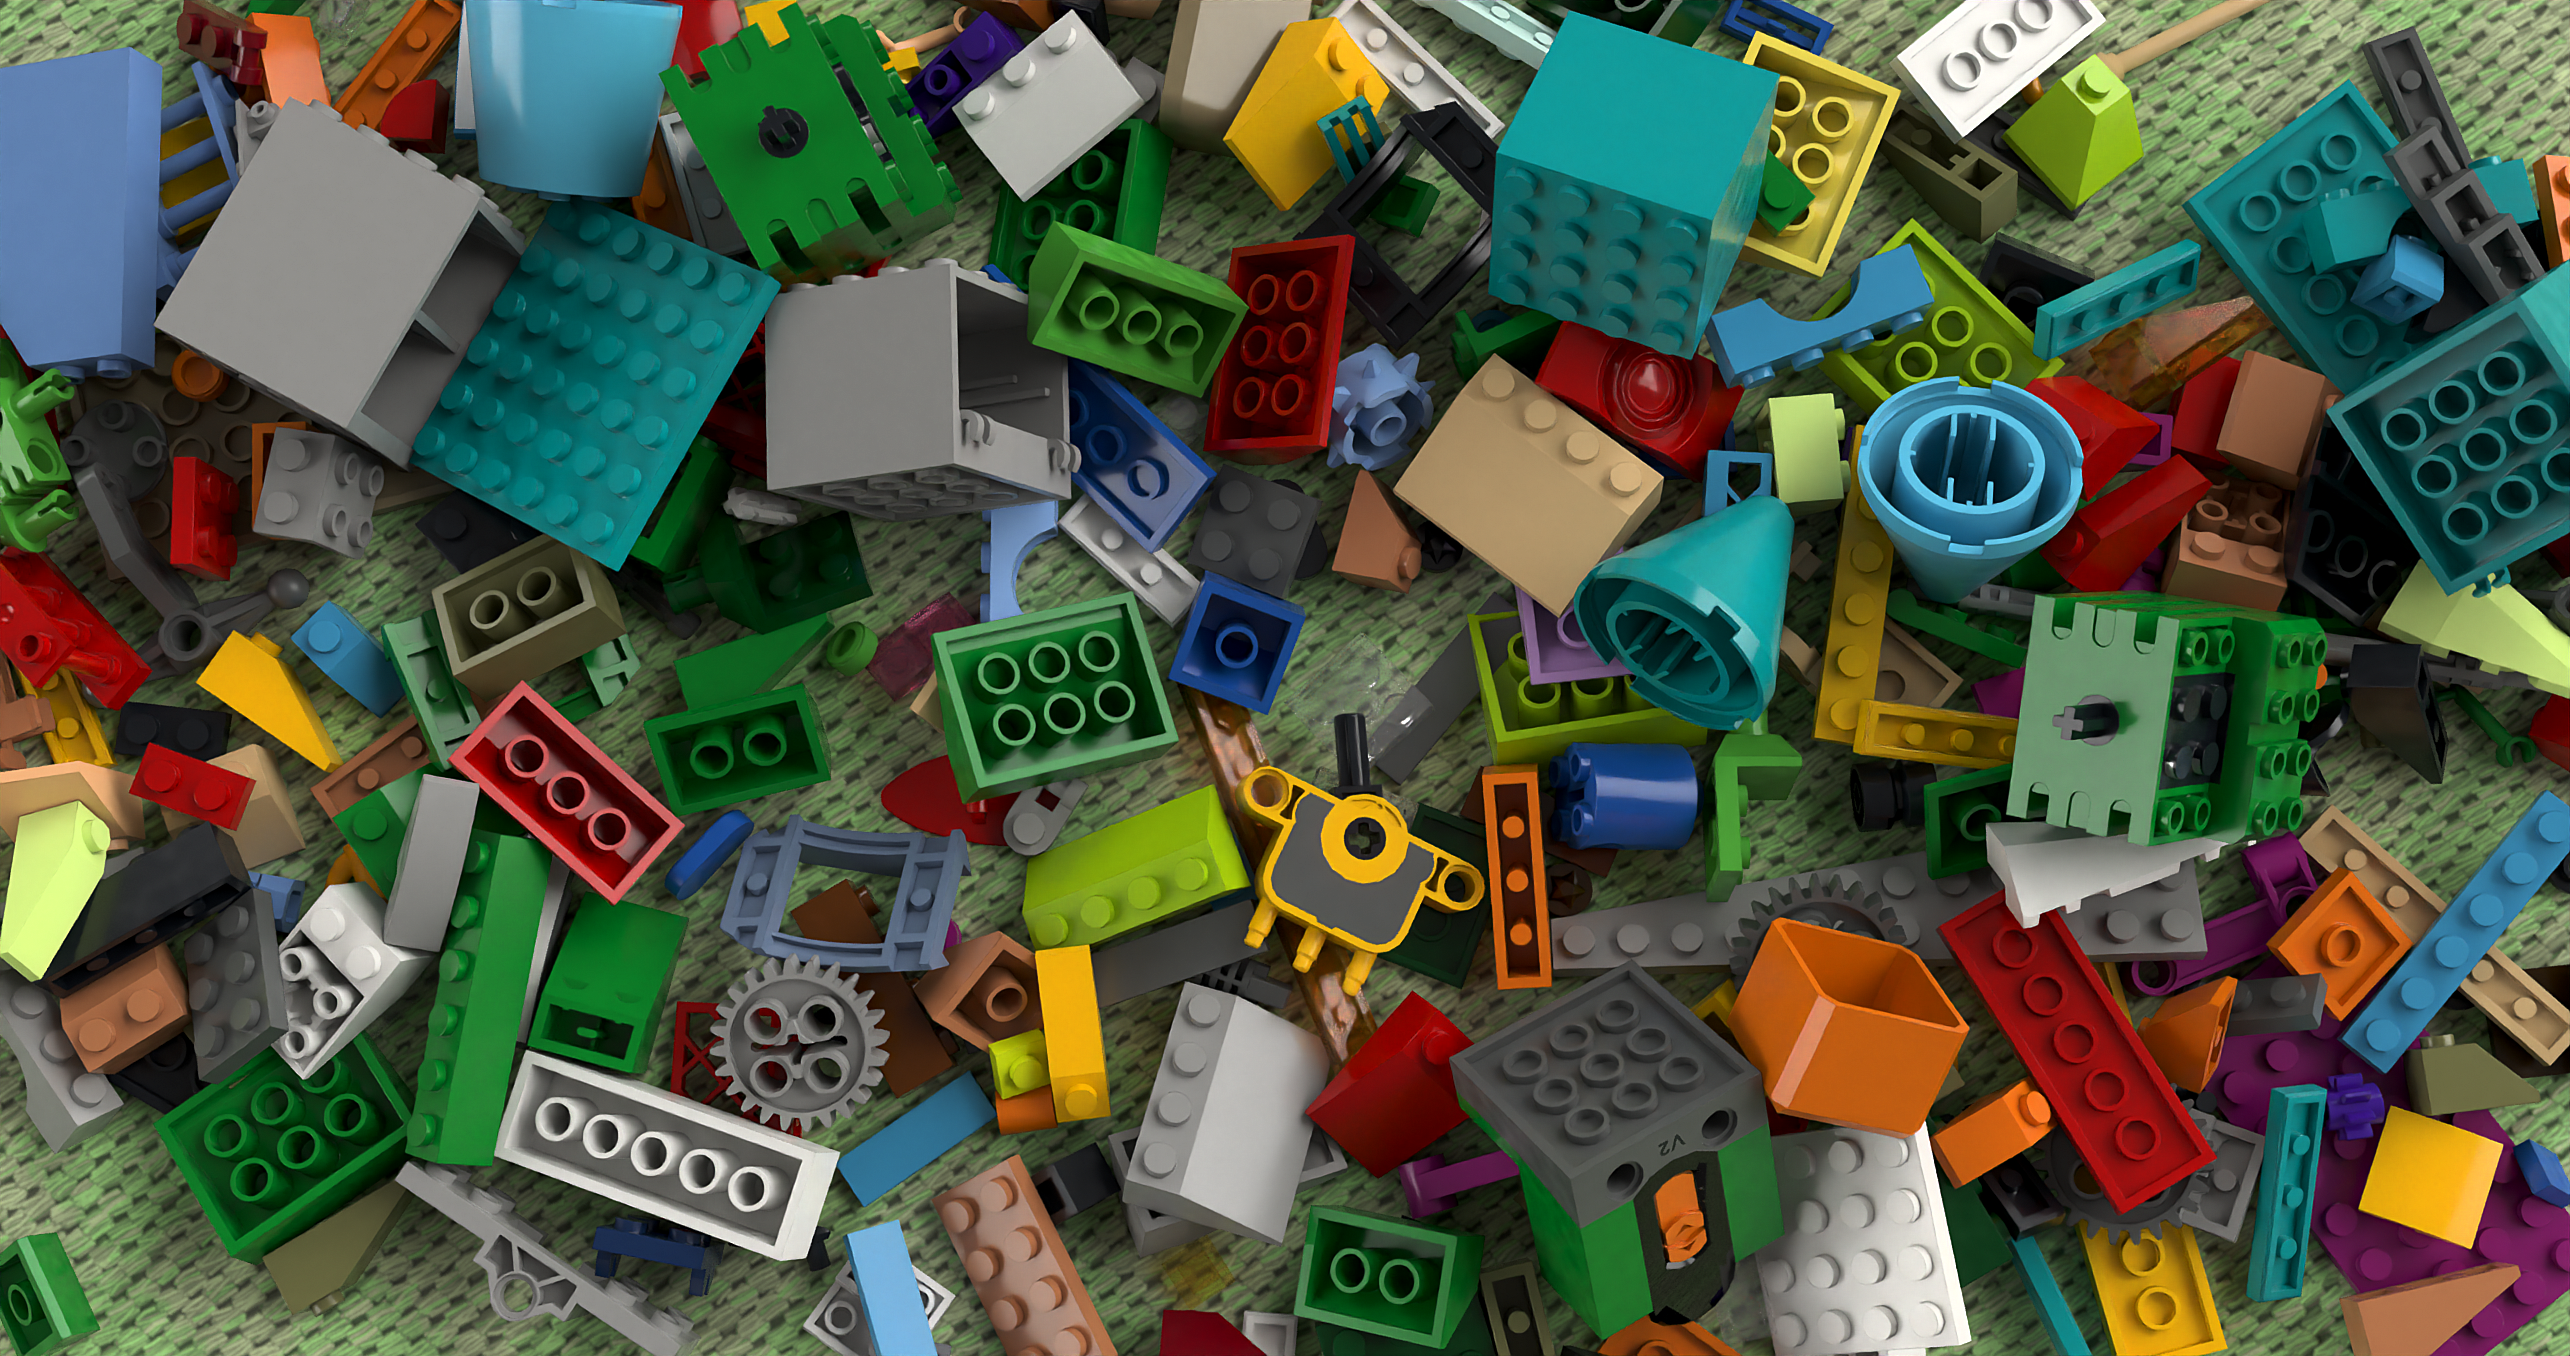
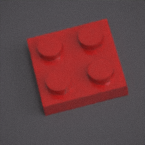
(203, 519)

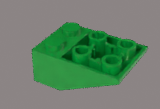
(610, 984)

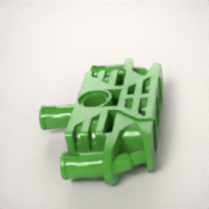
(30, 456)

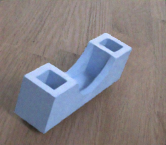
(1013, 536)

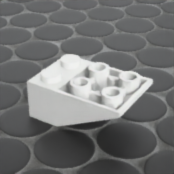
(340, 974)

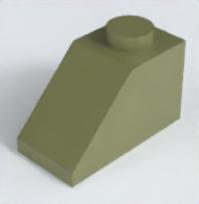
(2460, 1078)

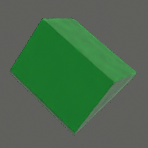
(42, 1297)

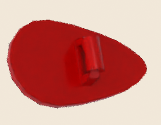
(931, 802)

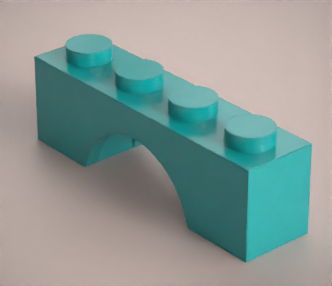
(2356, 229)

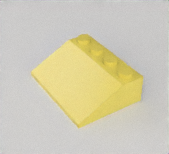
(1826, 135)

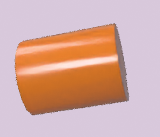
(1026, 1111)

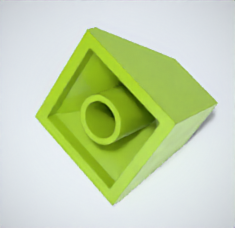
(2079, 133)

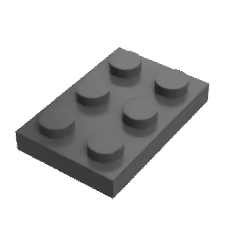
(235, 986)

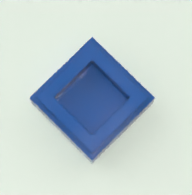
(2543, 1173)

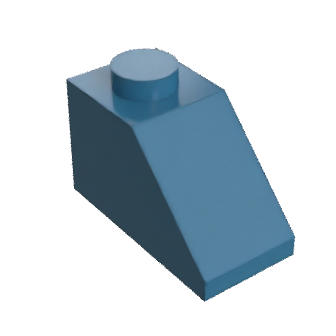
(2401, 280)
(350, 657)

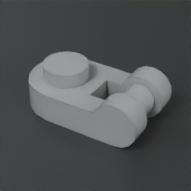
(1033, 828)

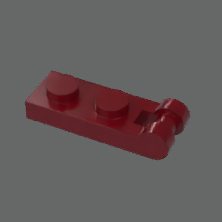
(222, 40)

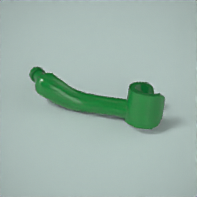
(2489, 725)

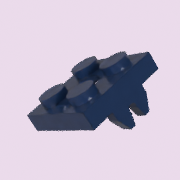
(640, 1238)

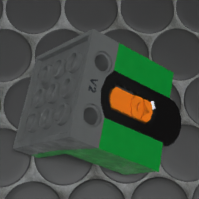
(1631, 1148)

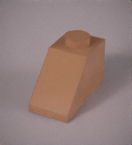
(1377, 539)

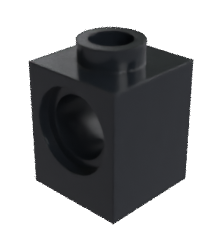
(1075, 1183)

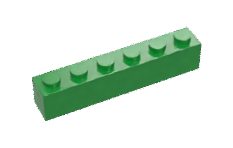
(479, 1000)

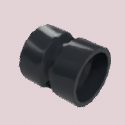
(1889, 794)

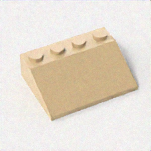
(1528, 484)

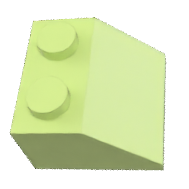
(1805, 451)

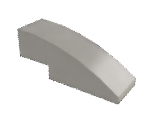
(430, 863)

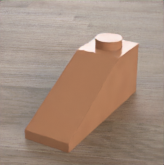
(2424, 1312)

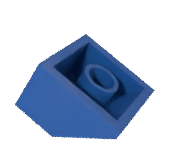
(1236, 642)

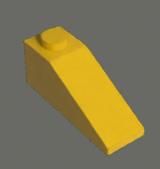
(270, 694)
(1073, 1033)

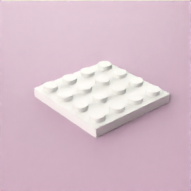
(1861, 1246)

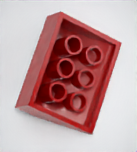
(1282, 364)

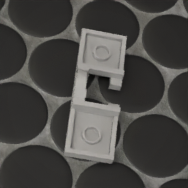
(515, 1252)

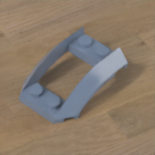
(921, 910)

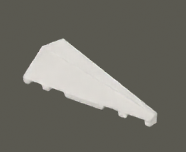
(2060, 865)

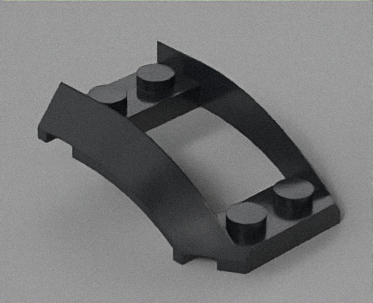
(1373, 285)

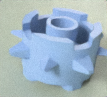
(1377, 408)

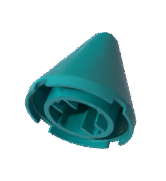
(1697, 612)

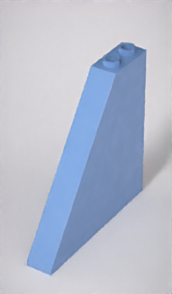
(81, 212)

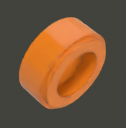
(198, 377)

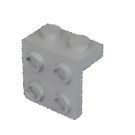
(319, 492)

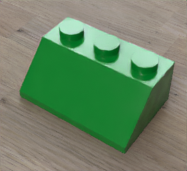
(740, 749)
(1387, 1274)

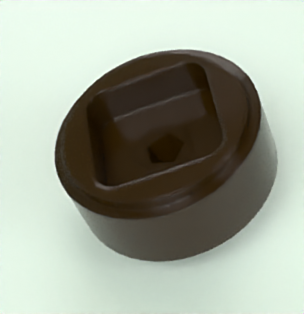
(1568, 889)

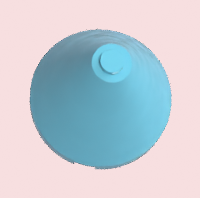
(1968, 480)

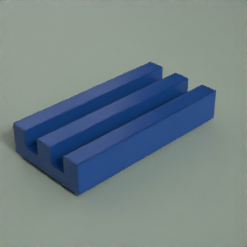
(1783, 9)

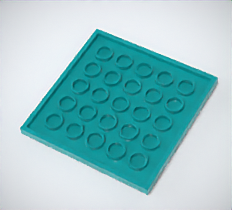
(593, 376)

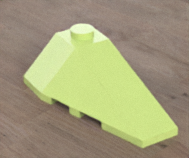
(2496, 629)

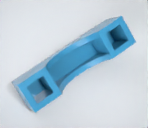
(1757, 341)

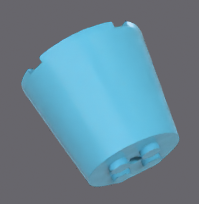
(568, 92)

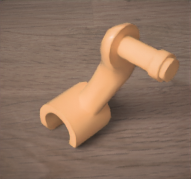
(931, 39)

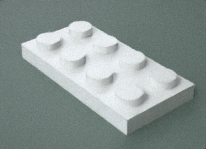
(1988, 55)

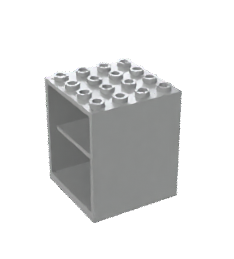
(344, 279)

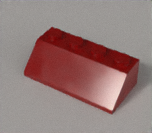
(566, 792)

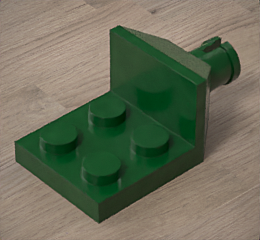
(775, 577)

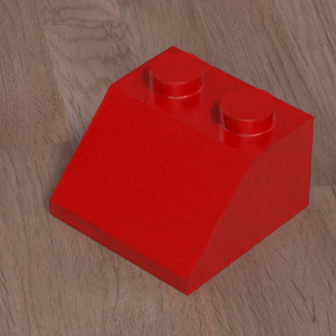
(2104, 426)

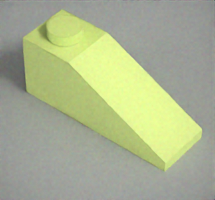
(51, 878)

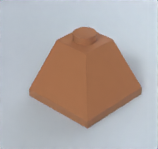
(984, 991)

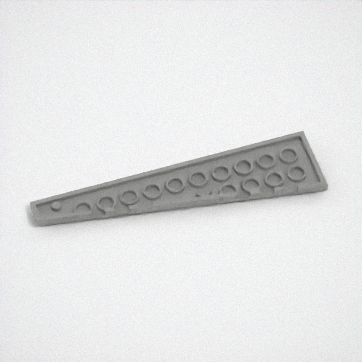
(1695, 935)

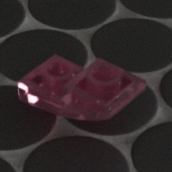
(906, 655)

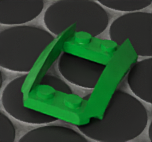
(444, 703)

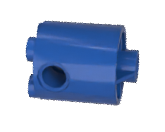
(1625, 796)

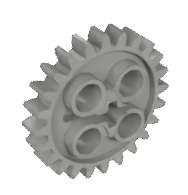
(792, 996)

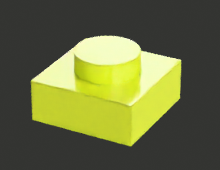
(1020, 1063)

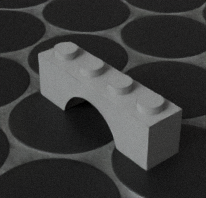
(61, 1093)

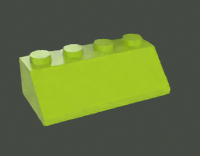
(1133, 874)

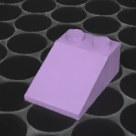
(1557, 647)

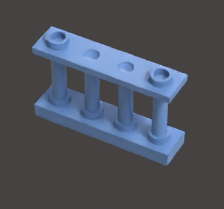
(218, 99)

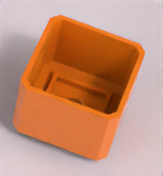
(1846, 1029)

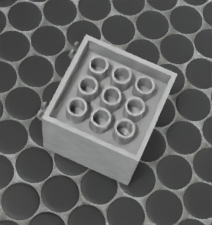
(914, 396)

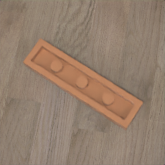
(381, 763)

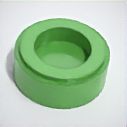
(851, 648)

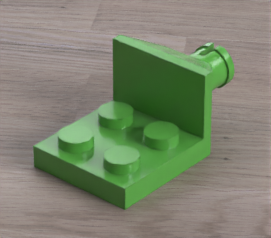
(1744, 768)

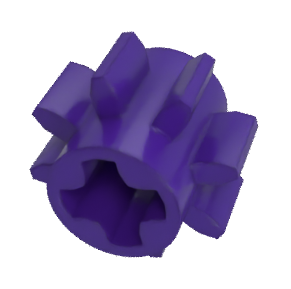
(2352, 1107)

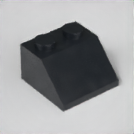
(2028, 276)

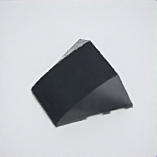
(2342, 534)

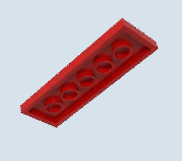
(2078, 1050)

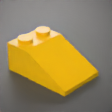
(1304, 80)

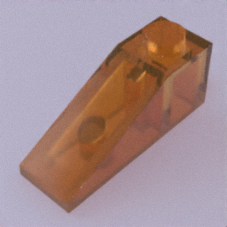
(2169, 349)

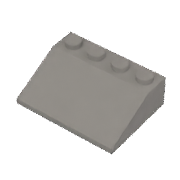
(1228, 1117)

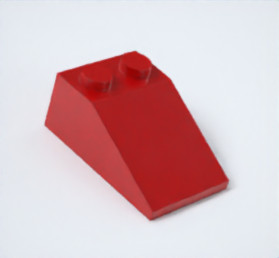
(1395, 1089)

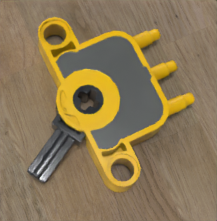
(1333, 887)

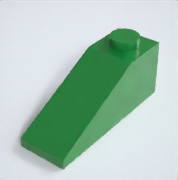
(749, 663)

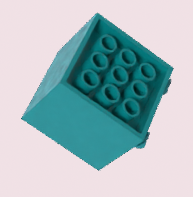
(1629, 183)
(2475, 436)

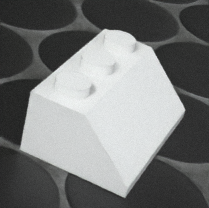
(1048, 105)

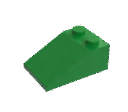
(380, 820)

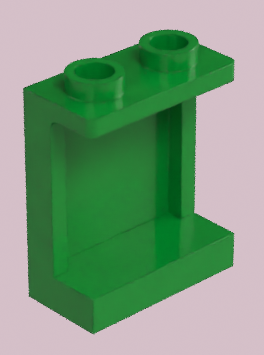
(1518, 341)
(688, 510)

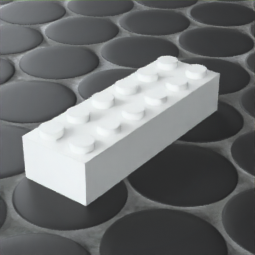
(666, 1154)

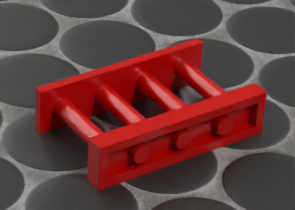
(55, 626)

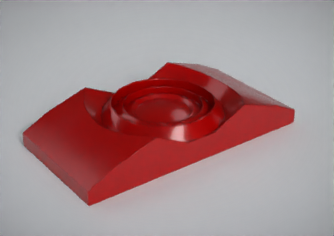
(1647, 397)

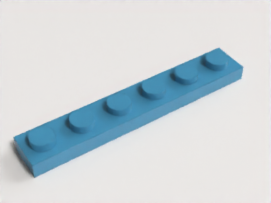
(2461, 934)

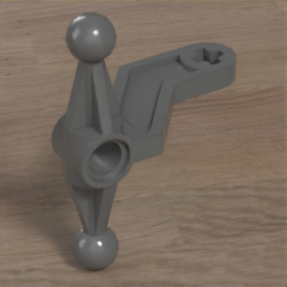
(169, 648)

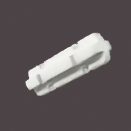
(762, 507)

